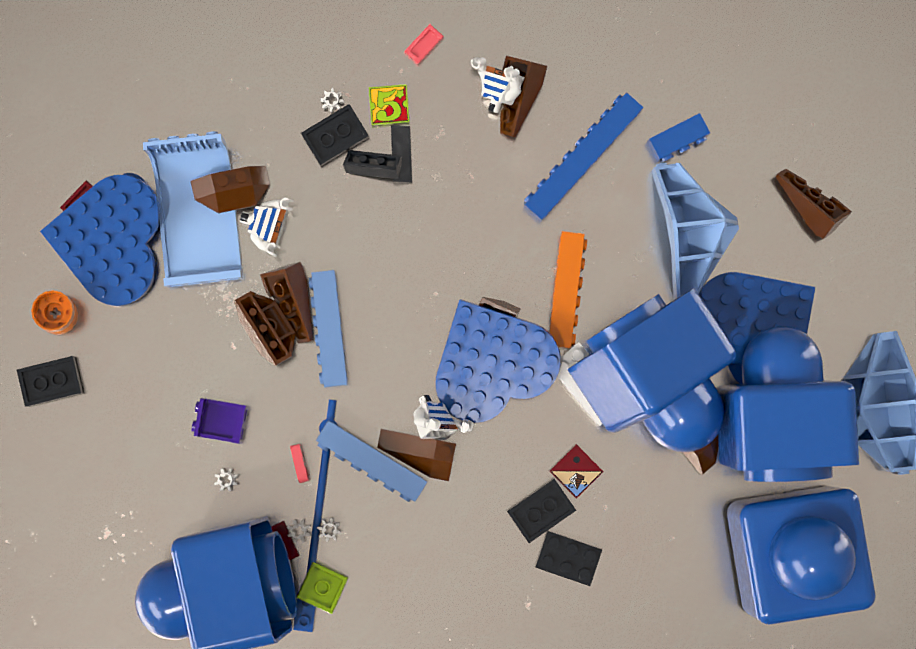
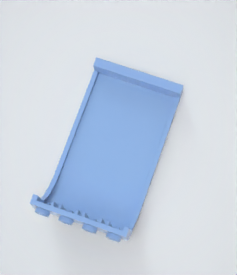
(195, 240)

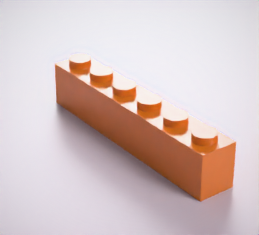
(566, 288)

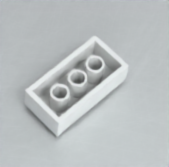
(570, 358)

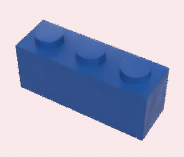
(679, 138)

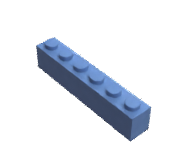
(329, 329)
(370, 460)

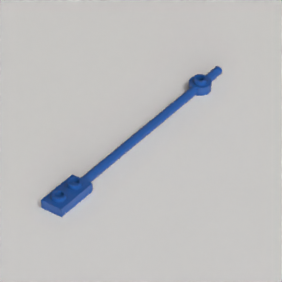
(305, 612)

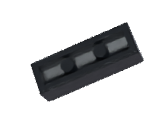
(402, 146)
(372, 164)

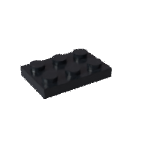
(335, 135)
(49, 381)
(541, 510)
(568, 558)

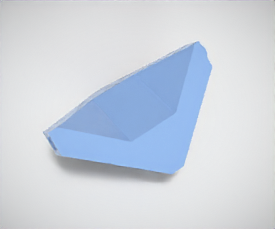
(696, 227)
(885, 402)

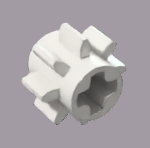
(336, 103)
(221, 482)
(323, 529)
(293, 533)

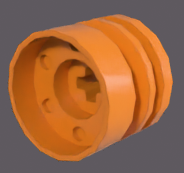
(47, 305)

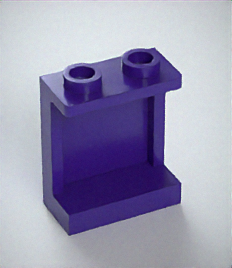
(220, 420)

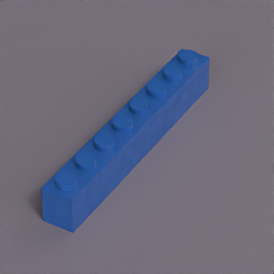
(583, 157)

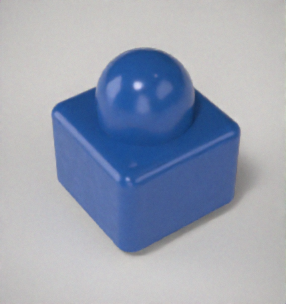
(659, 372)
(785, 415)
(801, 554)
(221, 589)

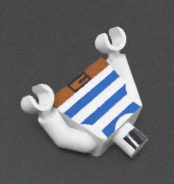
(498, 84)
(267, 223)
(435, 421)

